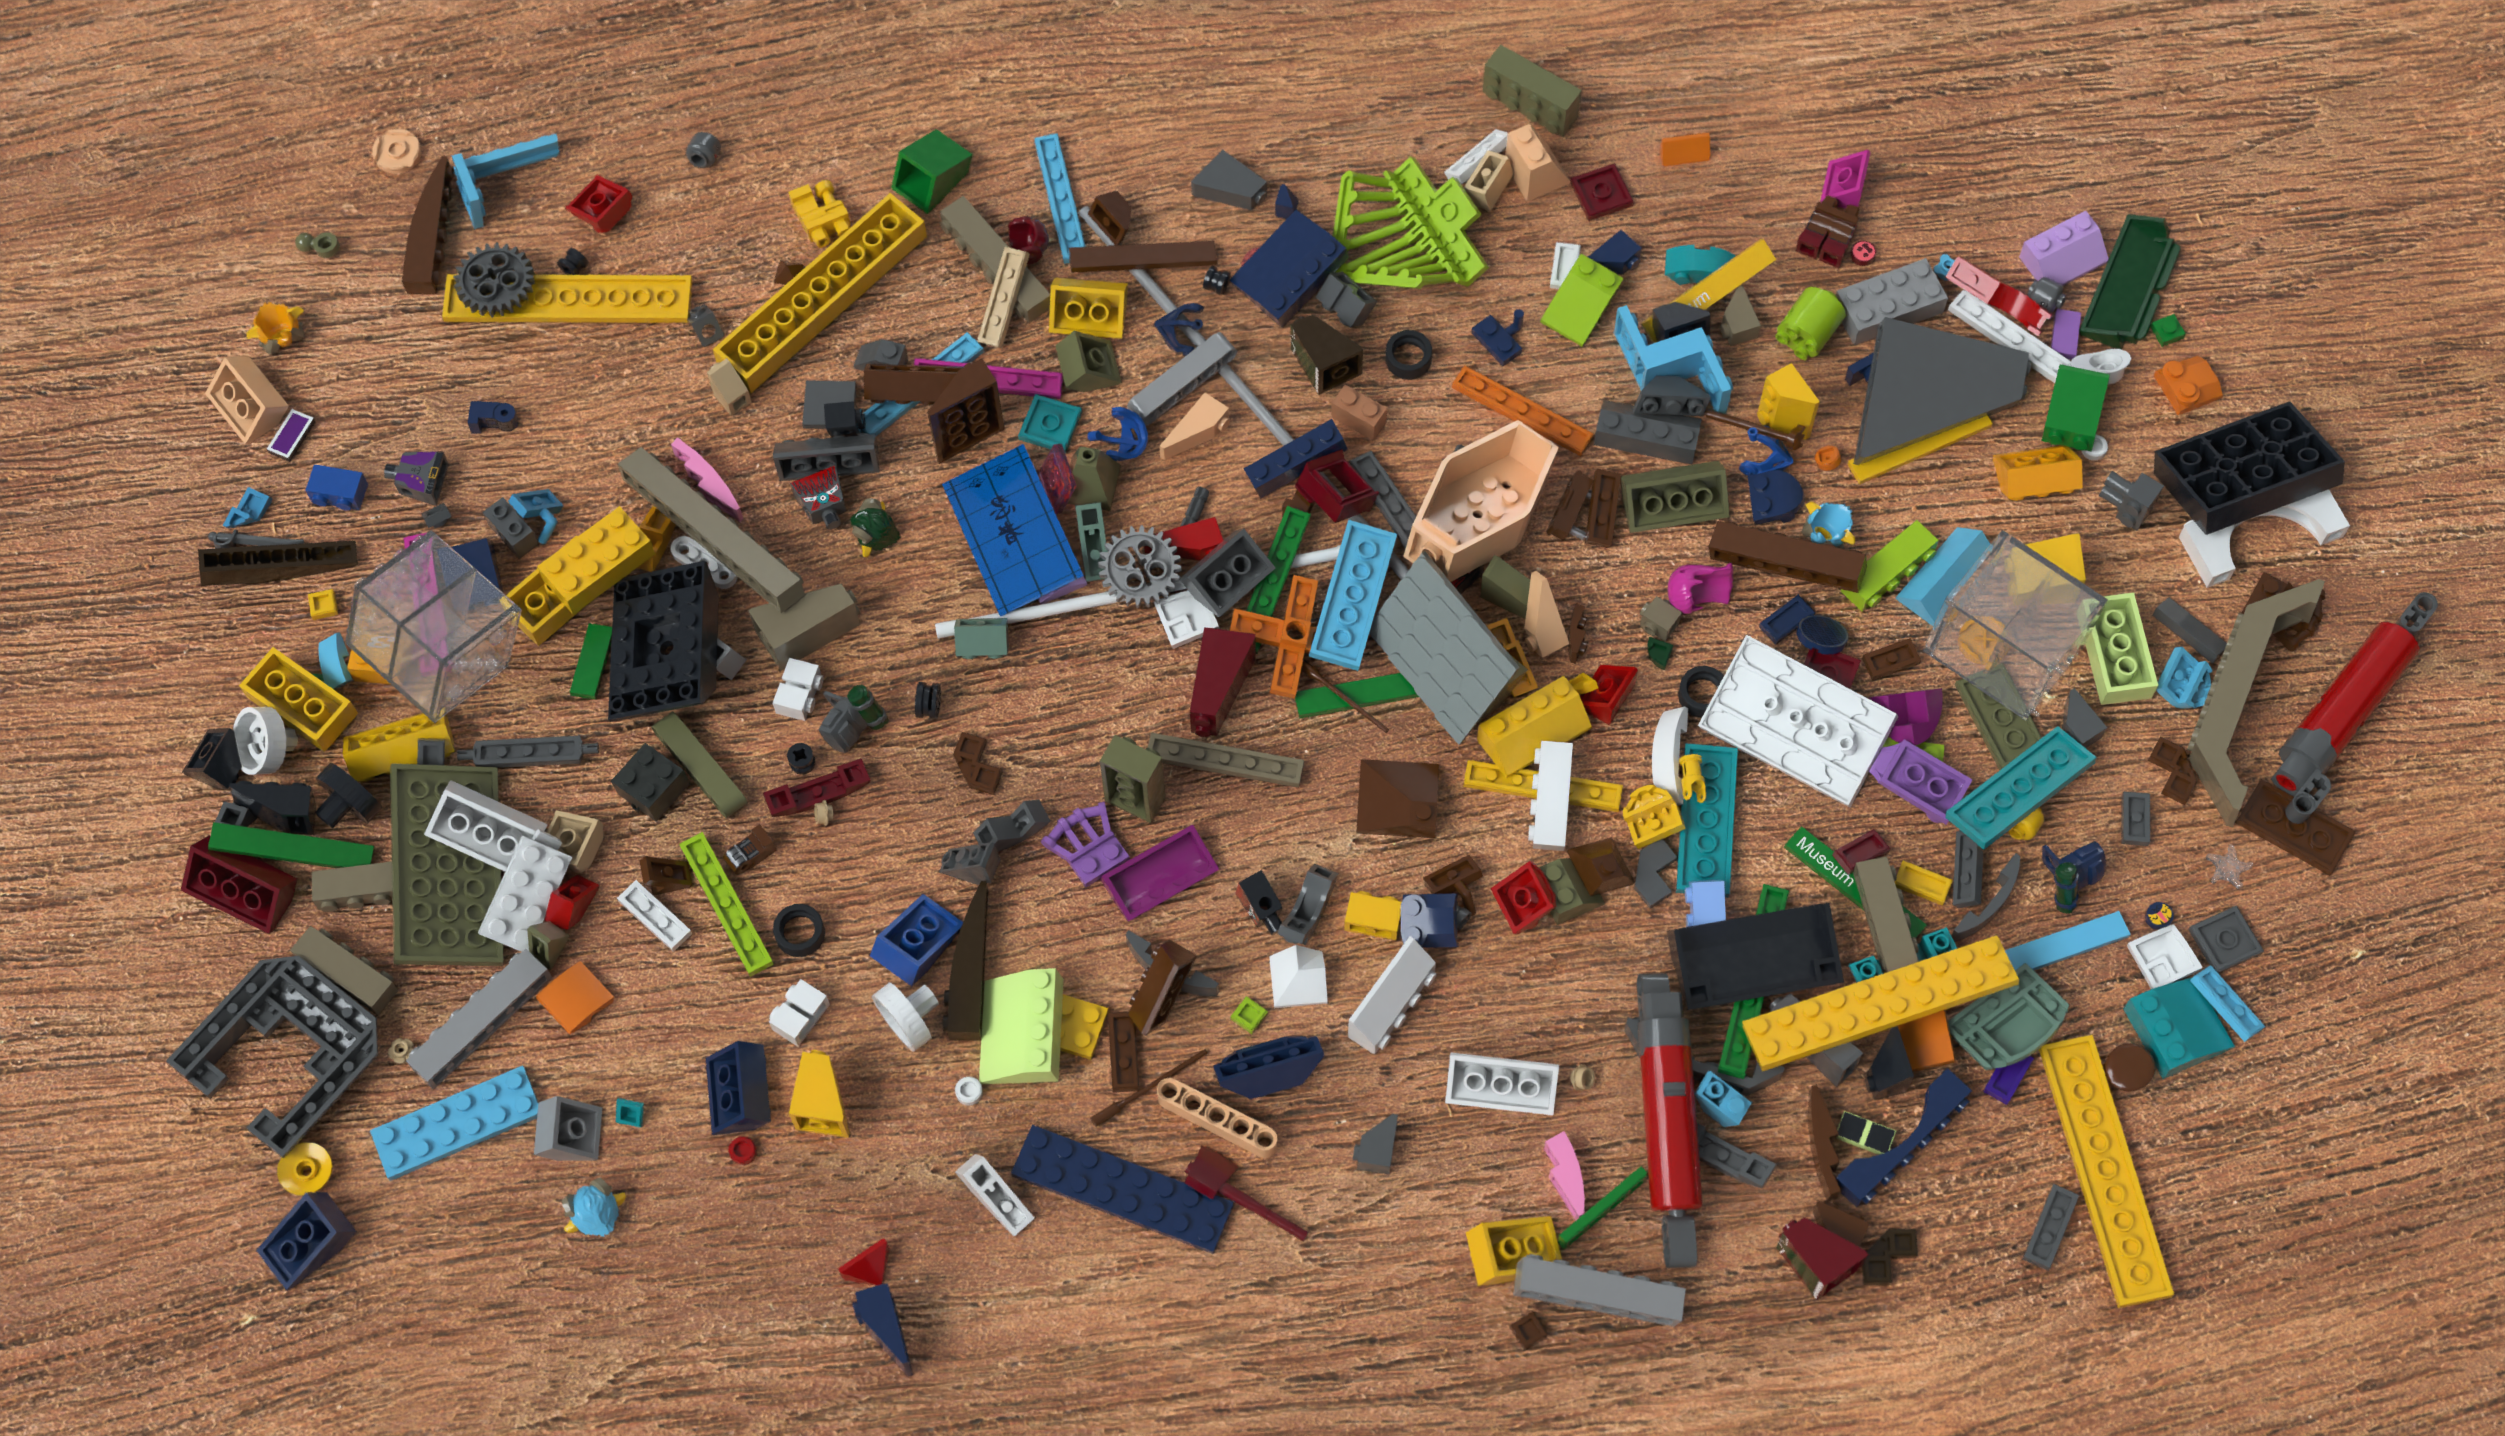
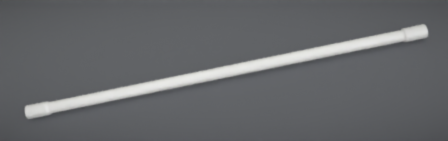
(946, 629)

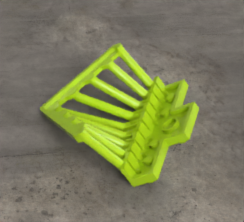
(1436, 219)

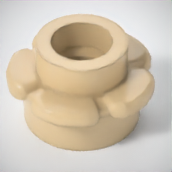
(823, 813)
(396, 1045)
(1582, 1078)

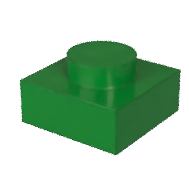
(2167, 330)

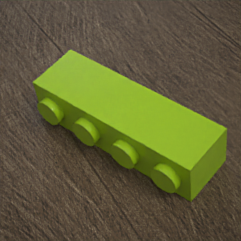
(1893, 563)

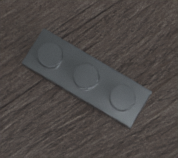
(1967, 872)
(2050, 1227)

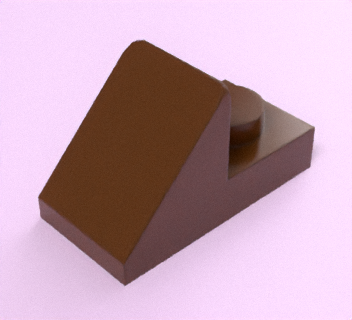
(665, 874)

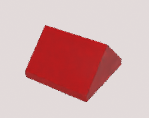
(1613, 689)

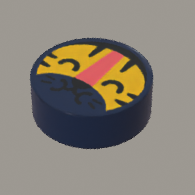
(2159, 915)

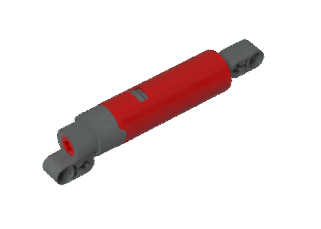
(2347, 707)
(1669, 1116)

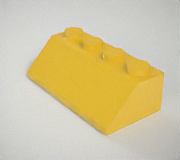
(1546, 715)
(375, 749)

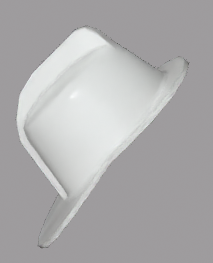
(2107, 361)

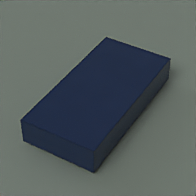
(1785, 619)

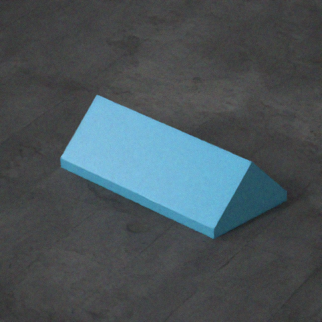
(1942, 573)

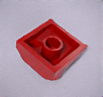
(601, 204)
(1524, 897)

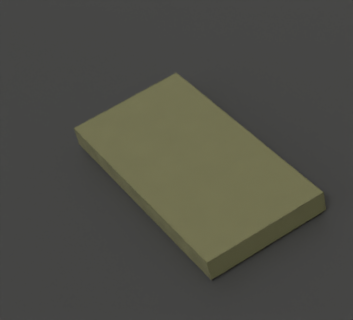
(2000, 728)

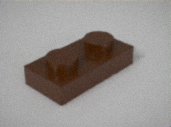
(1891, 659)

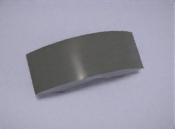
(1013, 829)

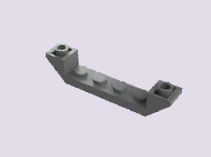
(1744, 1086)

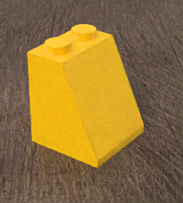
(2064, 553)
(817, 1097)

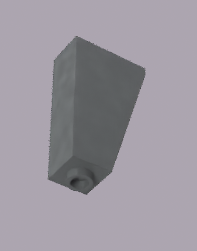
(1833, 1063)

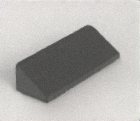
(2190, 629)

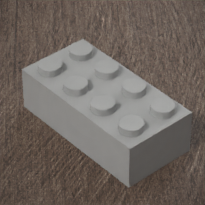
(1901, 294)

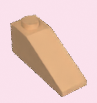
(1197, 426)
(1542, 620)

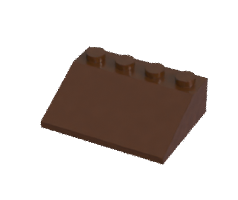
(966, 411)

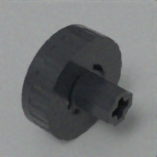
(344, 797)

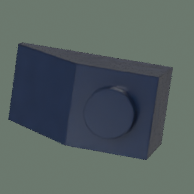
(1618, 253)

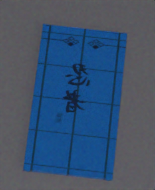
(1012, 530)

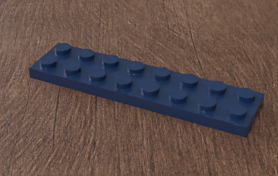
(1122, 1189)

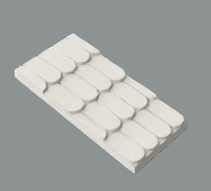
(1798, 721)

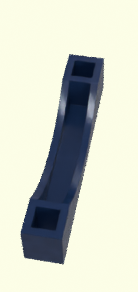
(1865, 1175)

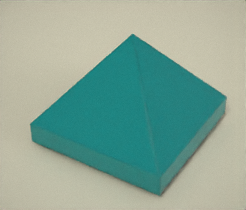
(629, 1112)

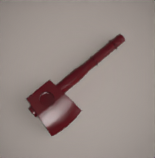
(1210, 1176)

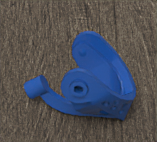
(1129, 420)
(1779, 455)

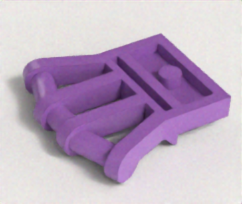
(1095, 858)

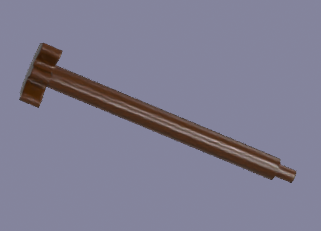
(1792, 439)

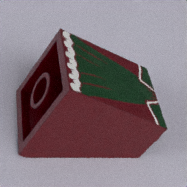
(1819, 1255)

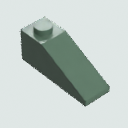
(1091, 538)

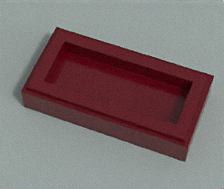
(1863, 848)

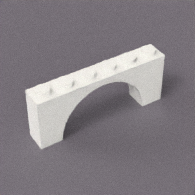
(2212, 551)

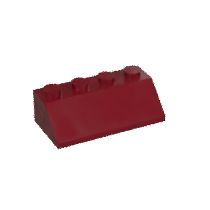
(238, 885)

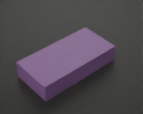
(2066, 332)

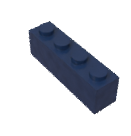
(1289, 460)

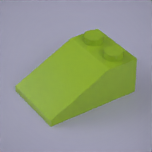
(1581, 300)

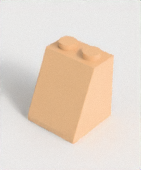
(1533, 163)

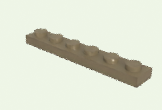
(1227, 760)

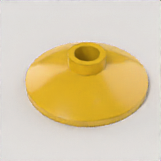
(301, 1157)

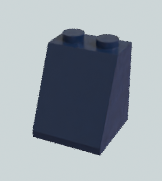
(483, 558)

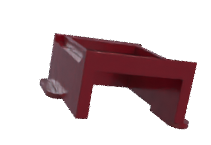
(1317, 489)

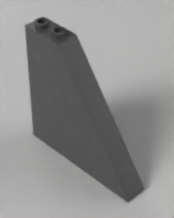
(1933, 383)

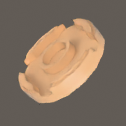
(397, 151)

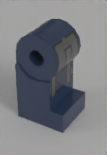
(491, 416)

